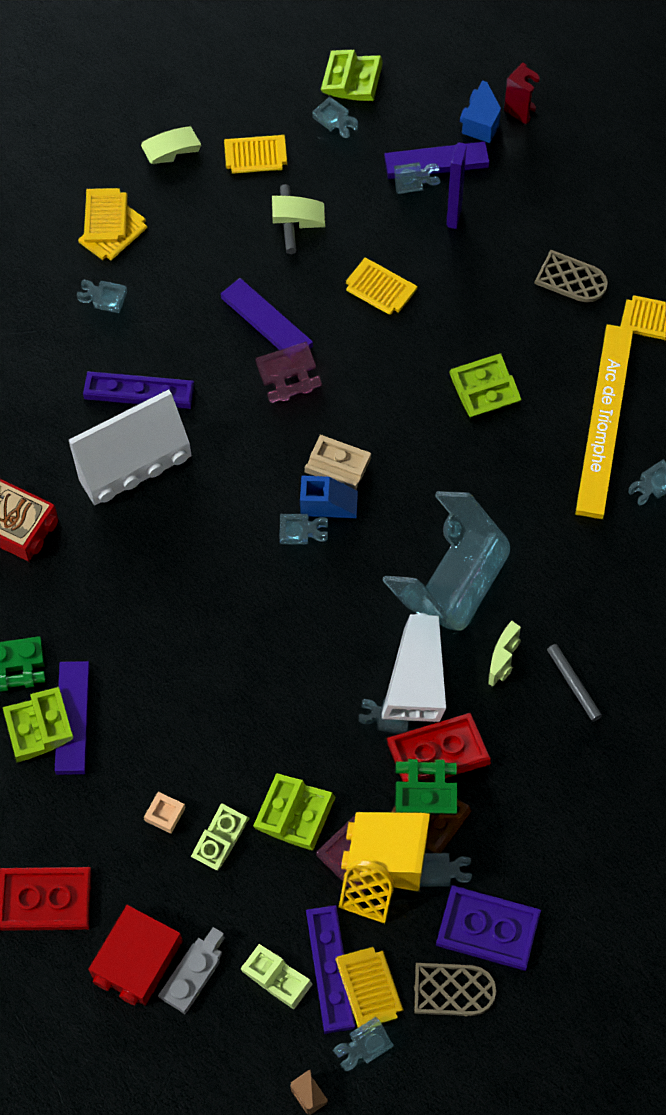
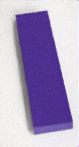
(442, 156)
(456, 185)
(263, 316)
(136, 388)
(75, 693)
(326, 946)

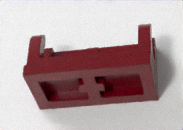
(519, 93)

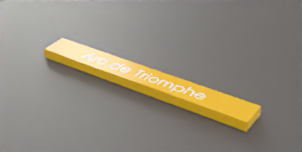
(604, 422)

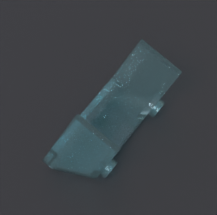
(465, 571)

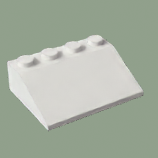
(130, 448)

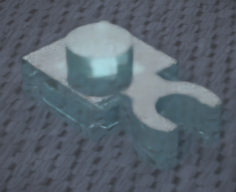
(334, 115)
(411, 176)
(105, 297)
(653, 482)
(297, 529)
(386, 725)
(438, 870)
(368, 1042)

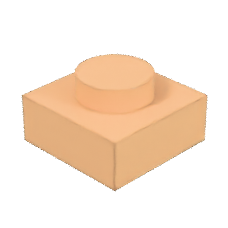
(164, 812)

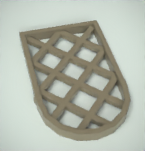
(557, 288)
(461, 968)

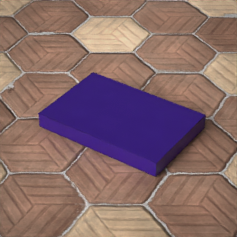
(488, 927)

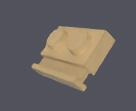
(338, 461)

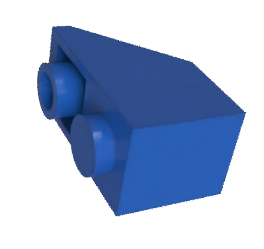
(482, 115)
(327, 498)

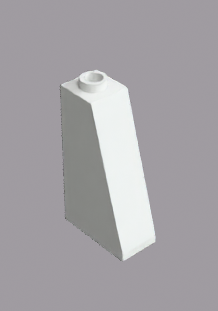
(417, 677)

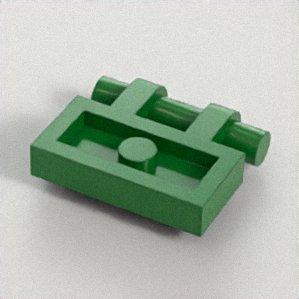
(21, 655)
(426, 796)

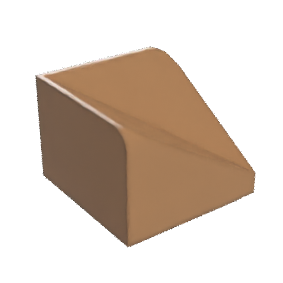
(308, 1093)

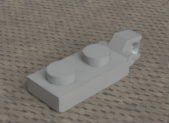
(193, 972)

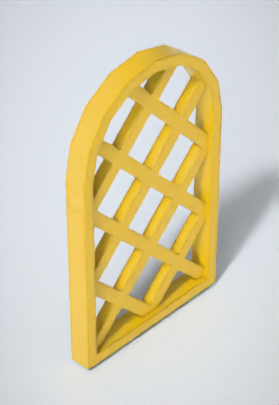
(371, 868)

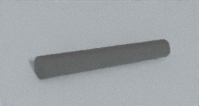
(288, 227)
(574, 682)

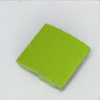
(352, 75)
(485, 385)
(38, 724)
(294, 811)

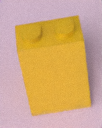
(390, 841)

